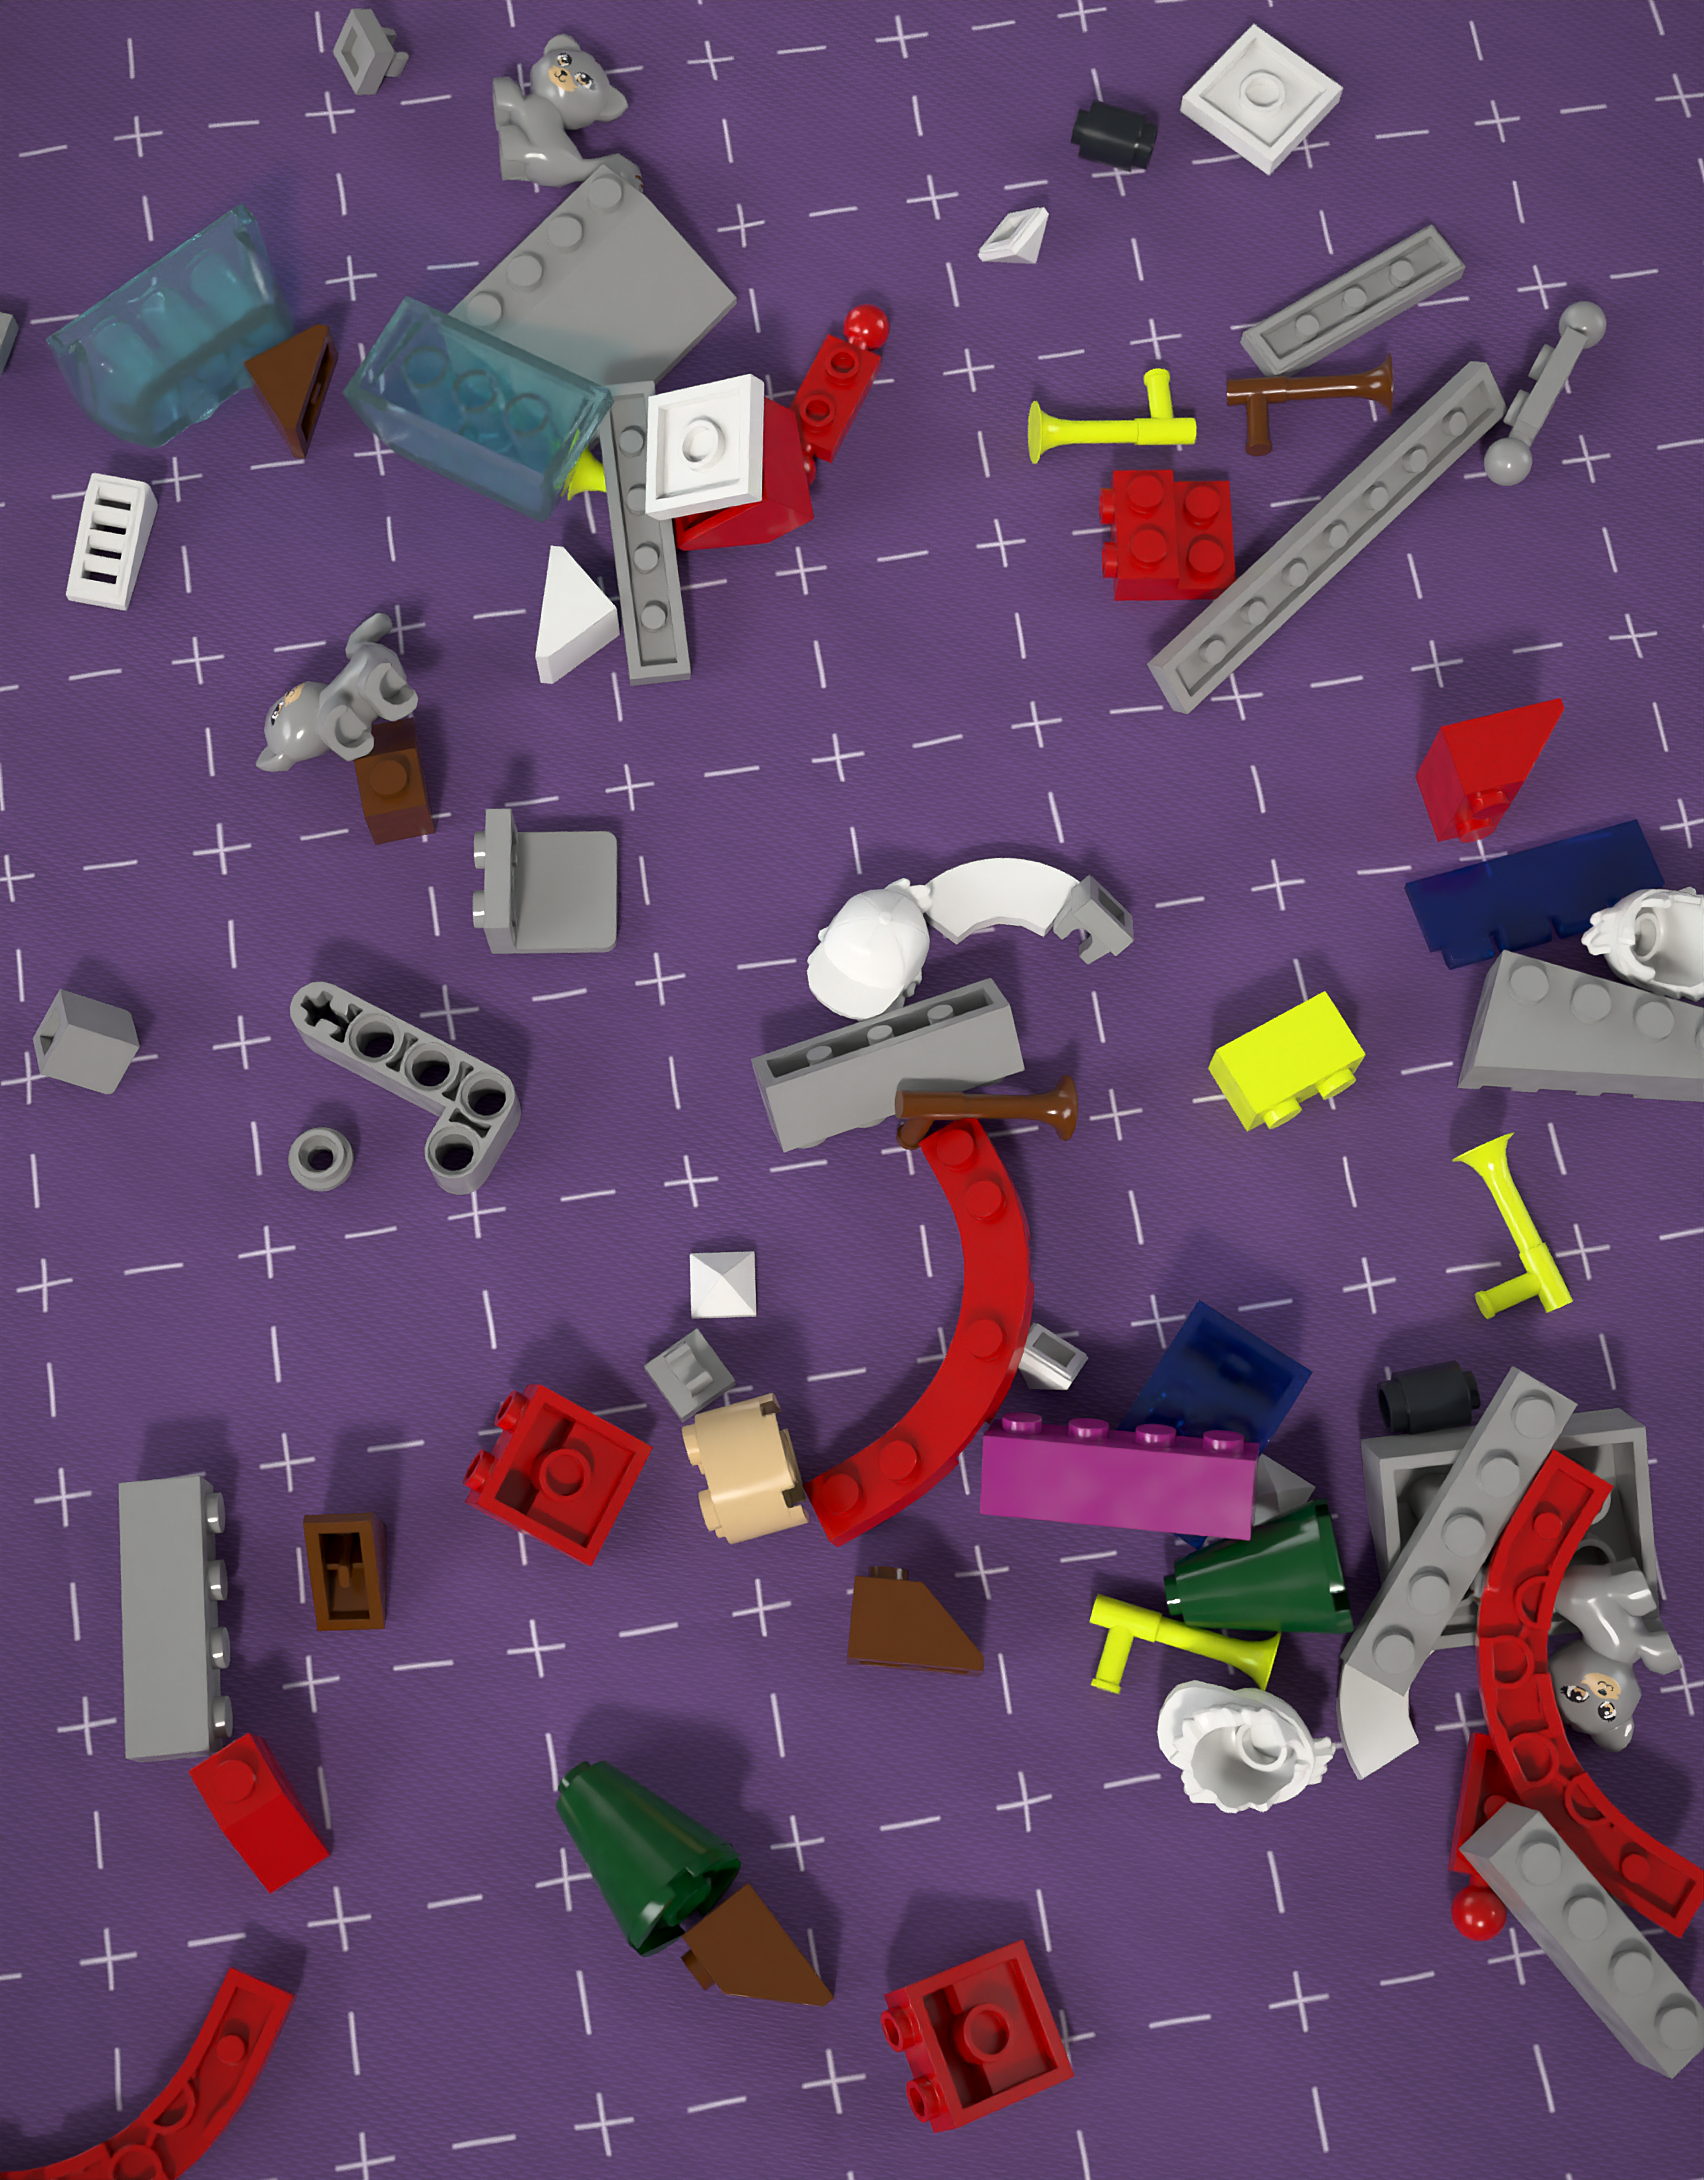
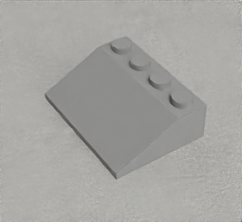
(602, 289)
(1408, 1470)

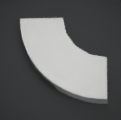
(997, 893)
(1372, 1721)

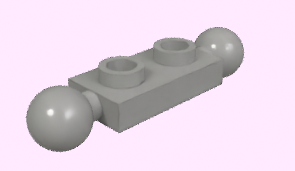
(1510, 458)

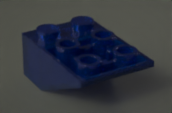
(1218, 1380)

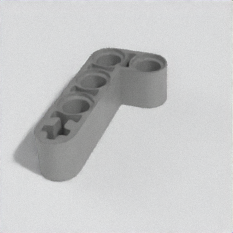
(400, 1073)

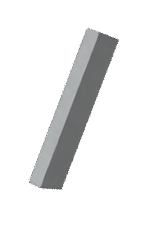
(1353, 304)

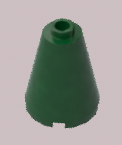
(1275, 1581)
(643, 1854)

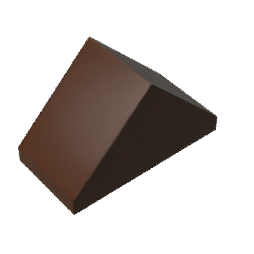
(293, 384)
(347, 1570)

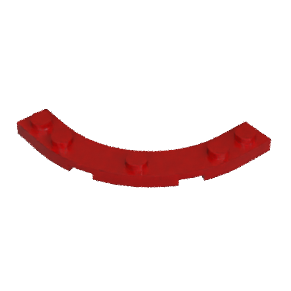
(979, 1359)
(1522, 1706)
(199, 2097)

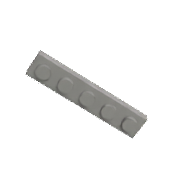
(641, 545)
(1458, 1531)

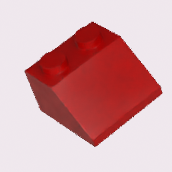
(784, 495)
(1481, 767)

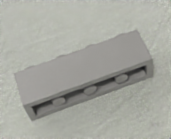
(855, 1071)
(172, 1619)
(1588, 1938)

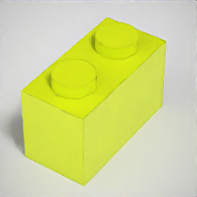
(1287, 1063)

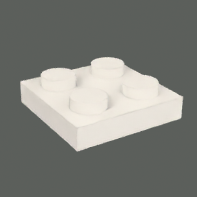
(1261, 99)
(705, 448)

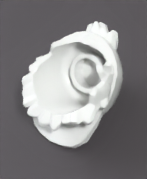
(1654, 941)
(872, 951)
(1239, 1746)

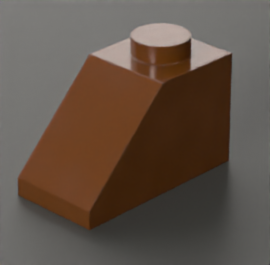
(394, 784)
(906, 1627)
(751, 1954)

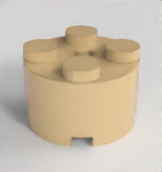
(747, 1470)

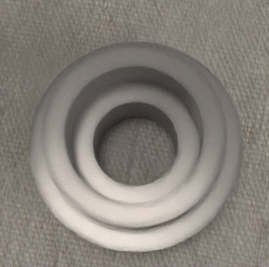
(310, 1144)

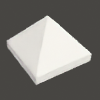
(1016, 238)
(723, 1285)
(1049, 1360)
(1278, 1490)

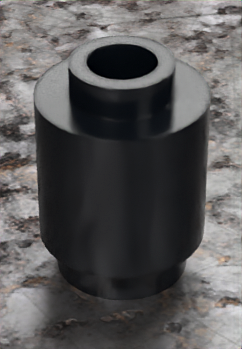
(1114, 136)
(1428, 1398)

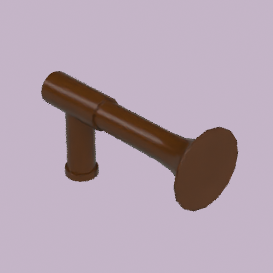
(1261, 391)
(922, 1108)

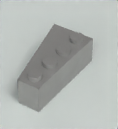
(1581, 1035)

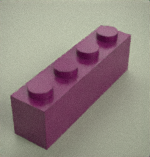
(1120, 1476)

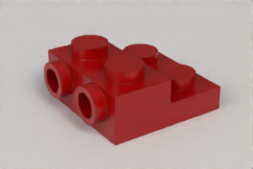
(1166, 537)
(555, 1472)
(975, 2038)

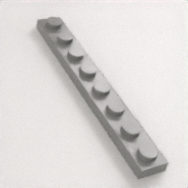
(1327, 537)

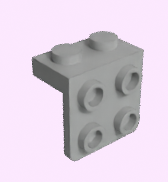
(545, 888)

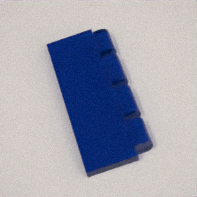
(1526, 888)

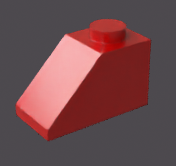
(259, 1811)

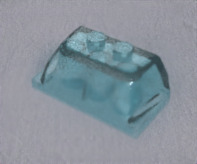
(176, 334)
(477, 408)

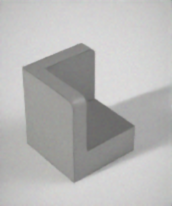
(85, 1042)

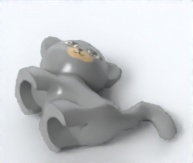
(565, 94)
(340, 714)
(1596, 1674)

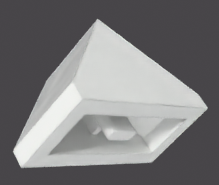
(574, 618)

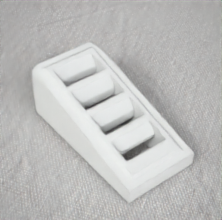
(116, 504)

